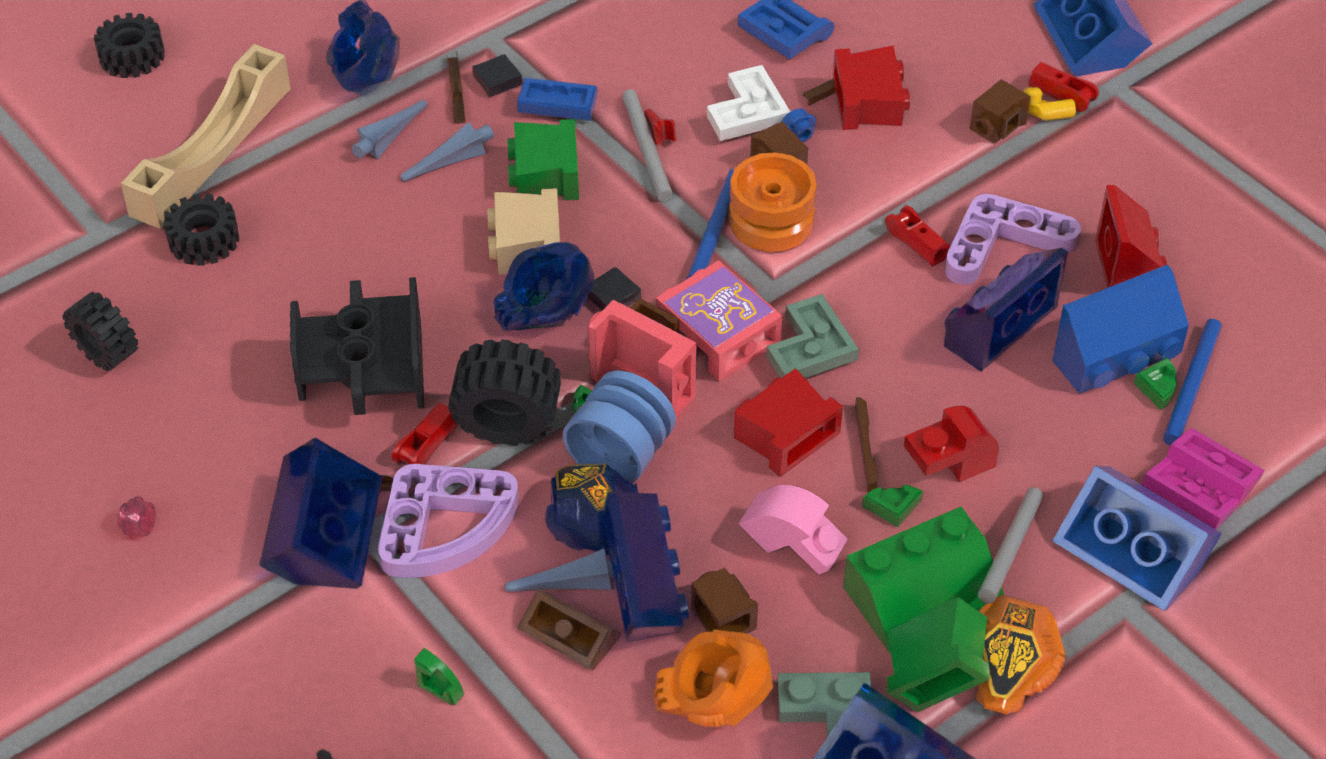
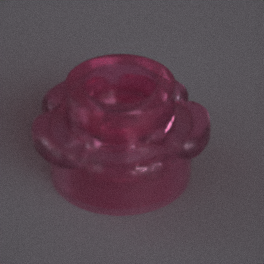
(136, 517)

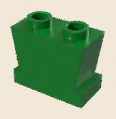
(544, 158)
(937, 655)

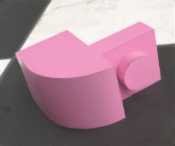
(797, 519)

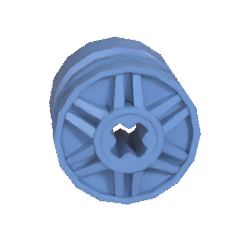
(620, 424)

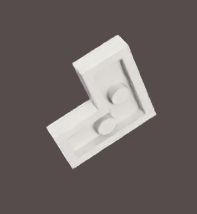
(753, 110)

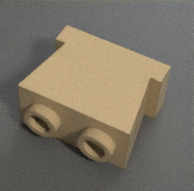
(521, 224)

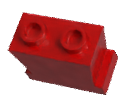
(870, 87)
(787, 422)

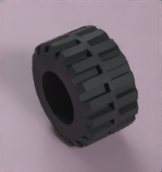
(505, 392)

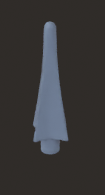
(379, 135)
(461, 146)
(585, 573)

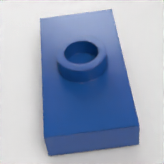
(557, 99)

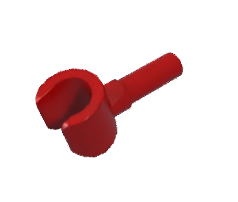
(662, 128)

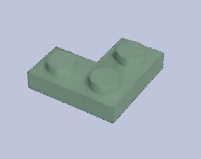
(819, 343)
(817, 696)

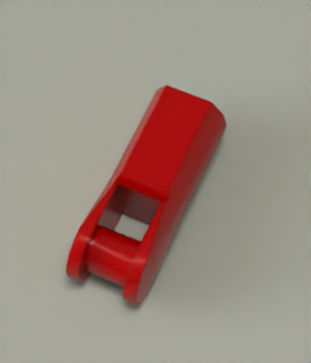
(1063, 86)
(918, 235)
(427, 436)

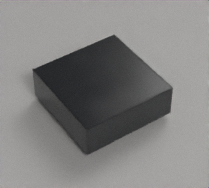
(497, 75)
(614, 286)

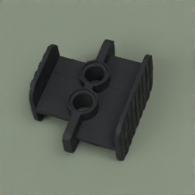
(366, 346)

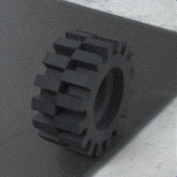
(114, 37)
(201, 244)
(100, 331)

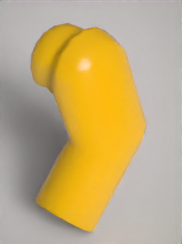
(1049, 110)

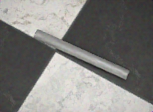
(647, 146)
(1010, 545)

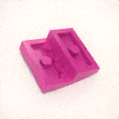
(1203, 478)

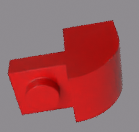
(955, 443)

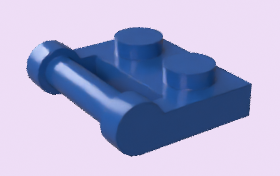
(784, 26)

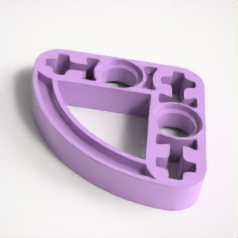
(431, 495)

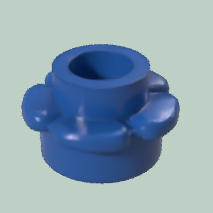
(800, 123)

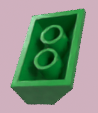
(918, 571)

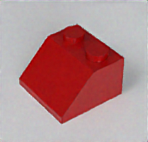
(1126, 238)

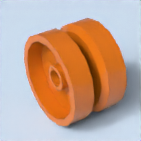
(772, 202)

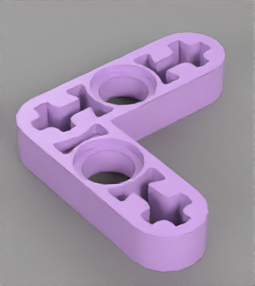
(994, 225)

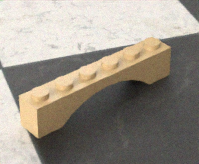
(249, 95)

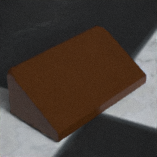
(568, 629)

